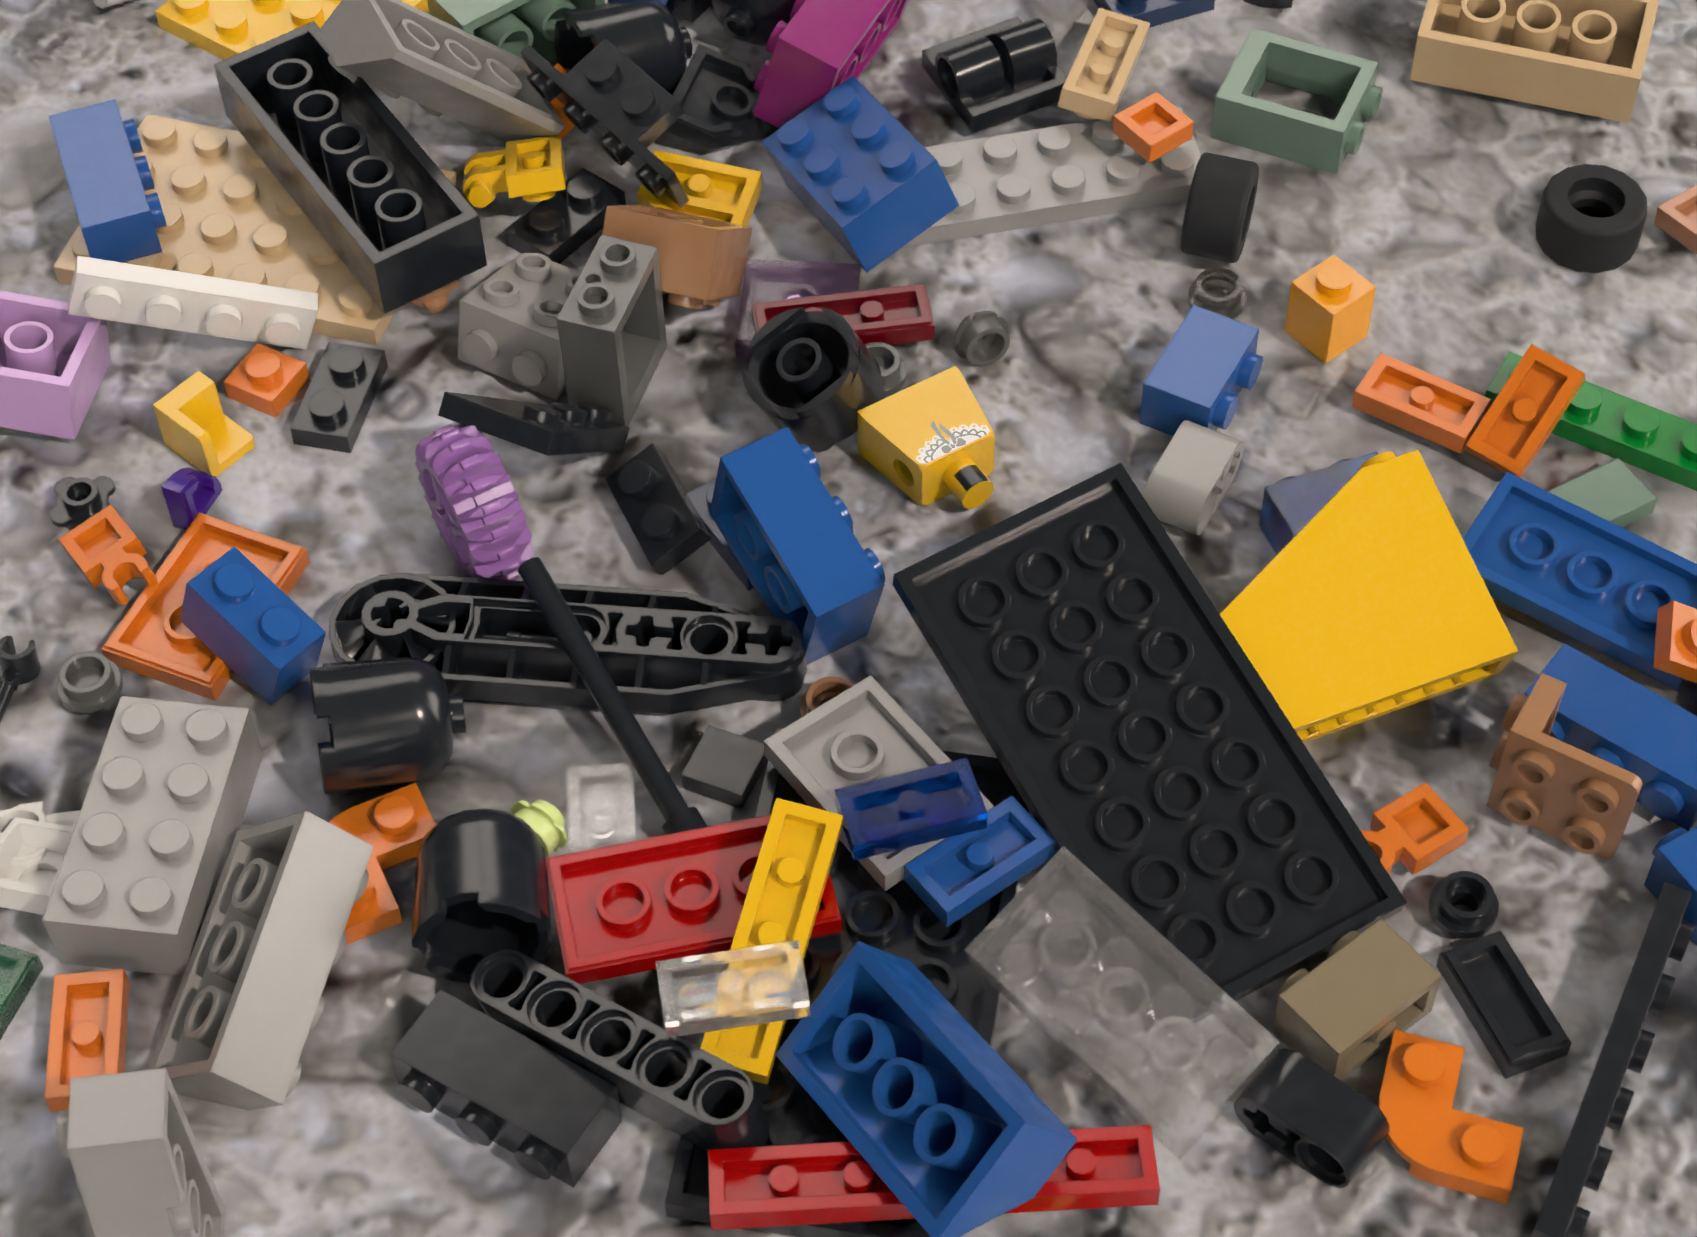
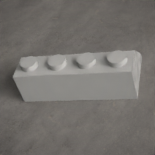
(437, 68)
(263, 962)

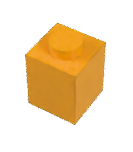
(1329, 308)

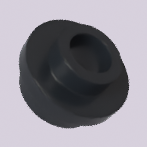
(1468, 890)

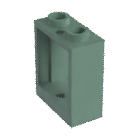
(1289, 132)

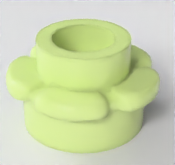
(545, 821)

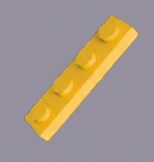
(776, 910)

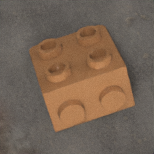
(1556, 784)

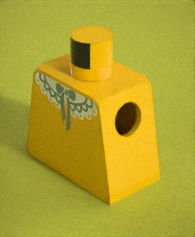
(931, 441)

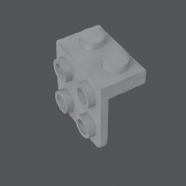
(512, 323)

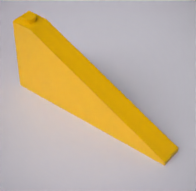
(1370, 605)

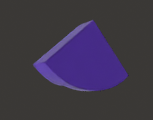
(189, 493)

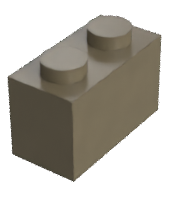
(1355, 999)

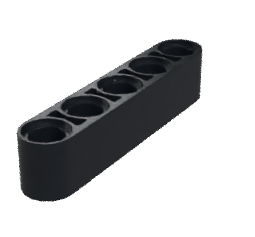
(540, 999)

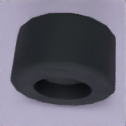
(1219, 207)
(1591, 218)

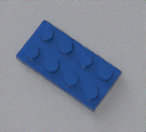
(1578, 572)

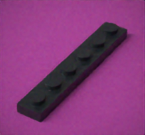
(1624, 1048)

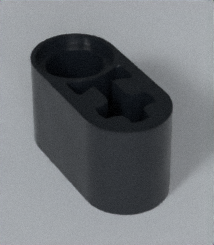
(1312, 1118)

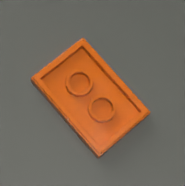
(151, 634)

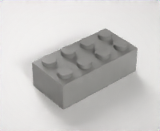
(153, 835)

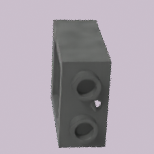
(613, 327)

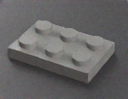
(852, 742)

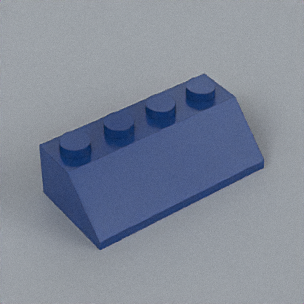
(923, 1095)

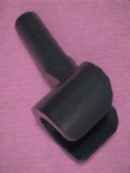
(15, 669)

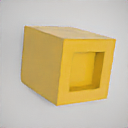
(198, 429)

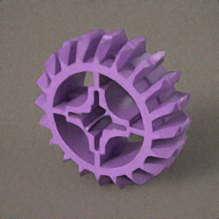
(473, 502)

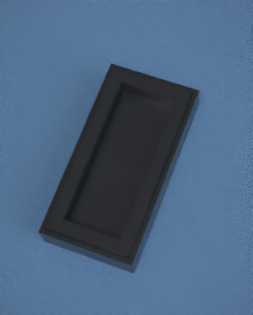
(1503, 1004)

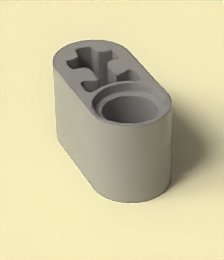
(1192, 476)

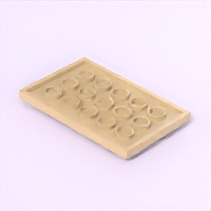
(240, 225)

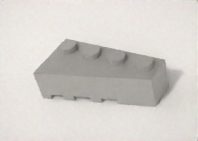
(137, 1158)

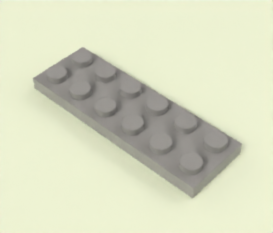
(1053, 179)

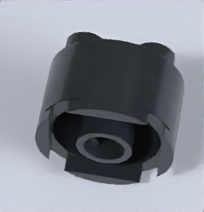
(812, 376)

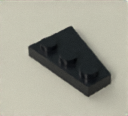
(536, 426)

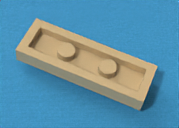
(1103, 65)

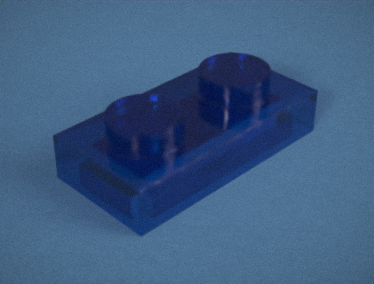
(911, 809)

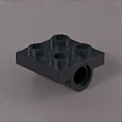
(997, 72)

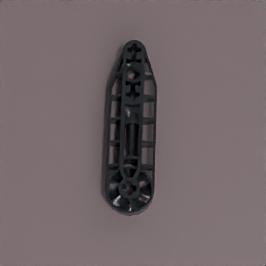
(495, 644)

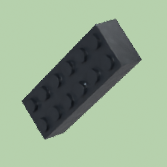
(351, 168)

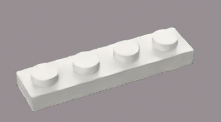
(192, 303)

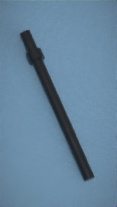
(609, 700)

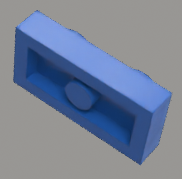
(979, 864)

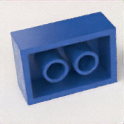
(861, 173)
(796, 542)

